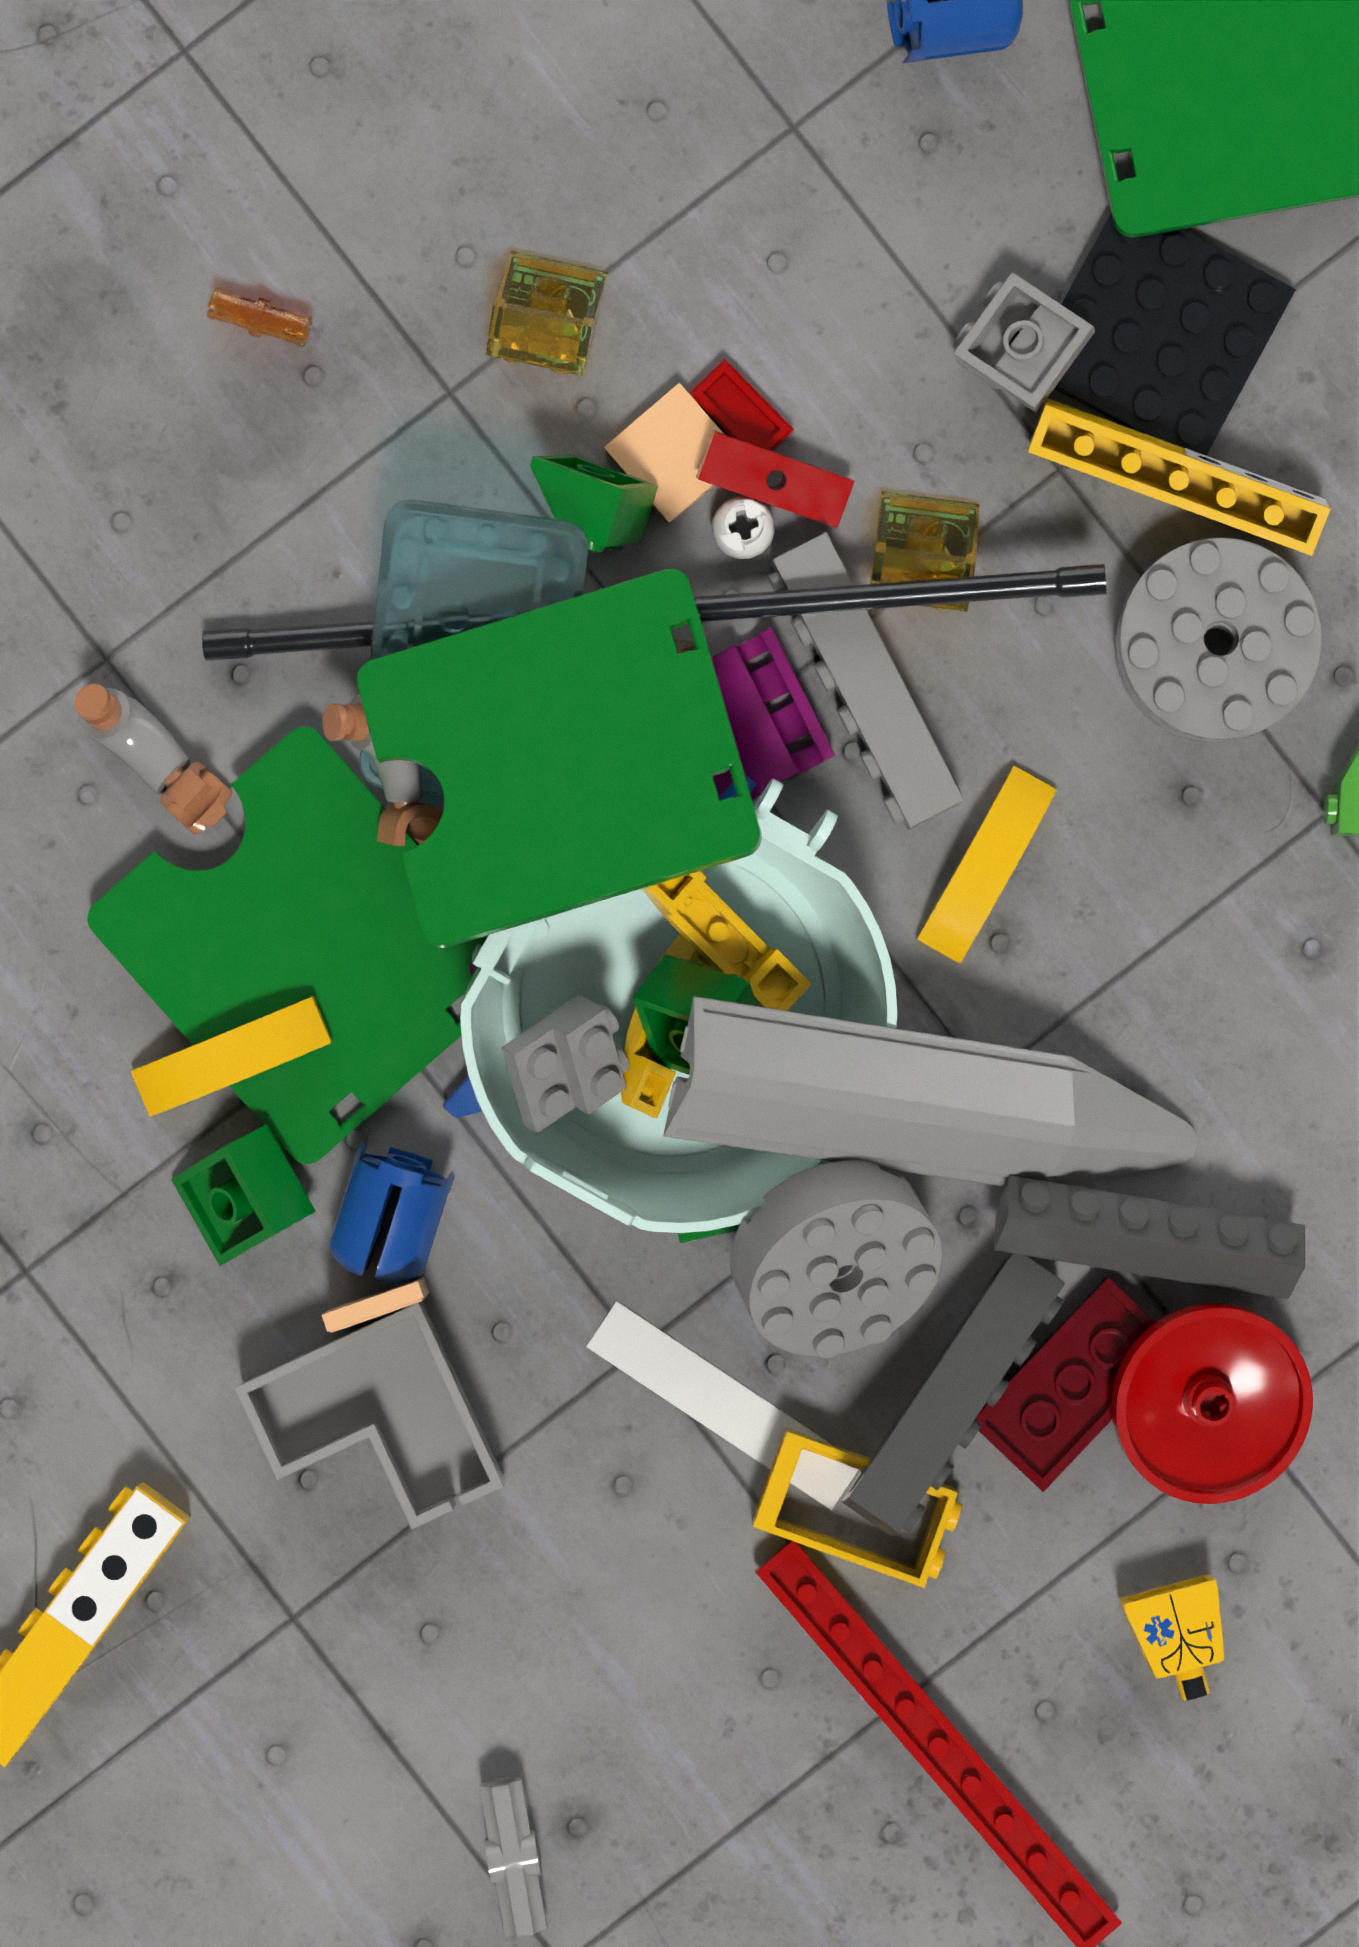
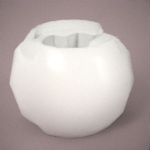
(732, 543)

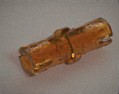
(259, 317)

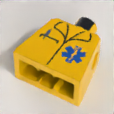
(1178, 1631)

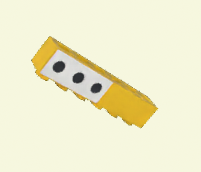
(1179, 476)
(82, 1609)

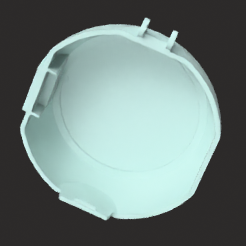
(605, 954)

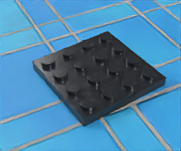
(1171, 332)

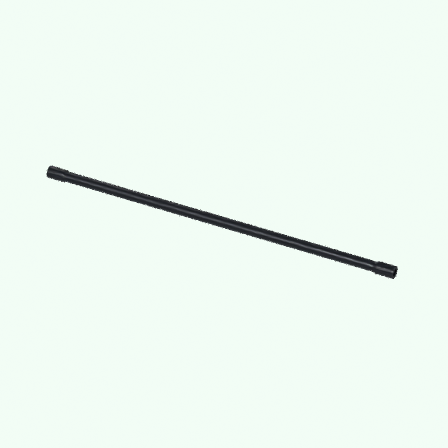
(1062, 582)

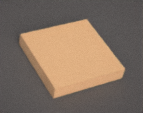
(667, 451)
(375, 1305)

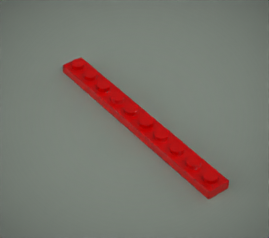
(938, 1746)

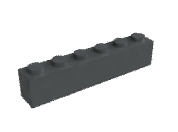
(1149, 1237)
(954, 1393)

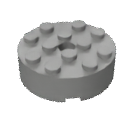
(1269, 631)
(835, 1259)

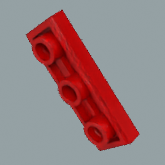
(803, 487)

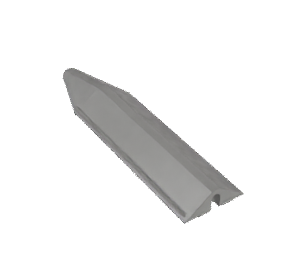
(910, 1101)

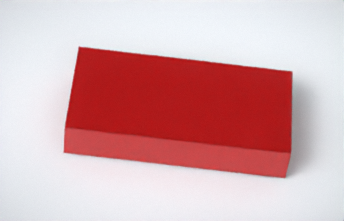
(740, 408)

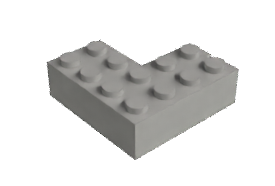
(385, 1386)

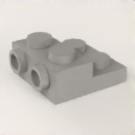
(1022, 341)
(566, 1063)

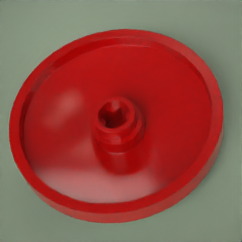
(1212, 1403)

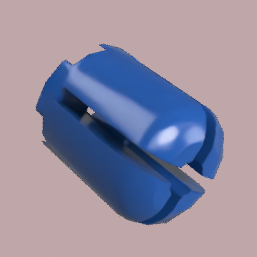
(953, 26)
(413, 1222)

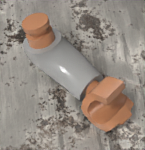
(154, 755)
(398, 778)

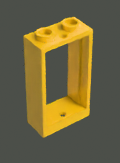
(766, 1515)

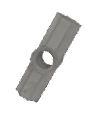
(513, 1857)

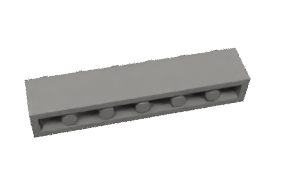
(870, 690)

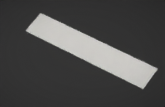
(713, 1399)

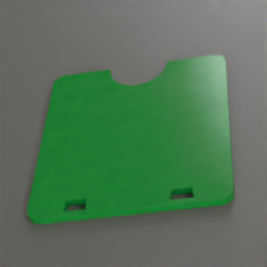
(1222, 106)
(563, 757)
(289, 918)

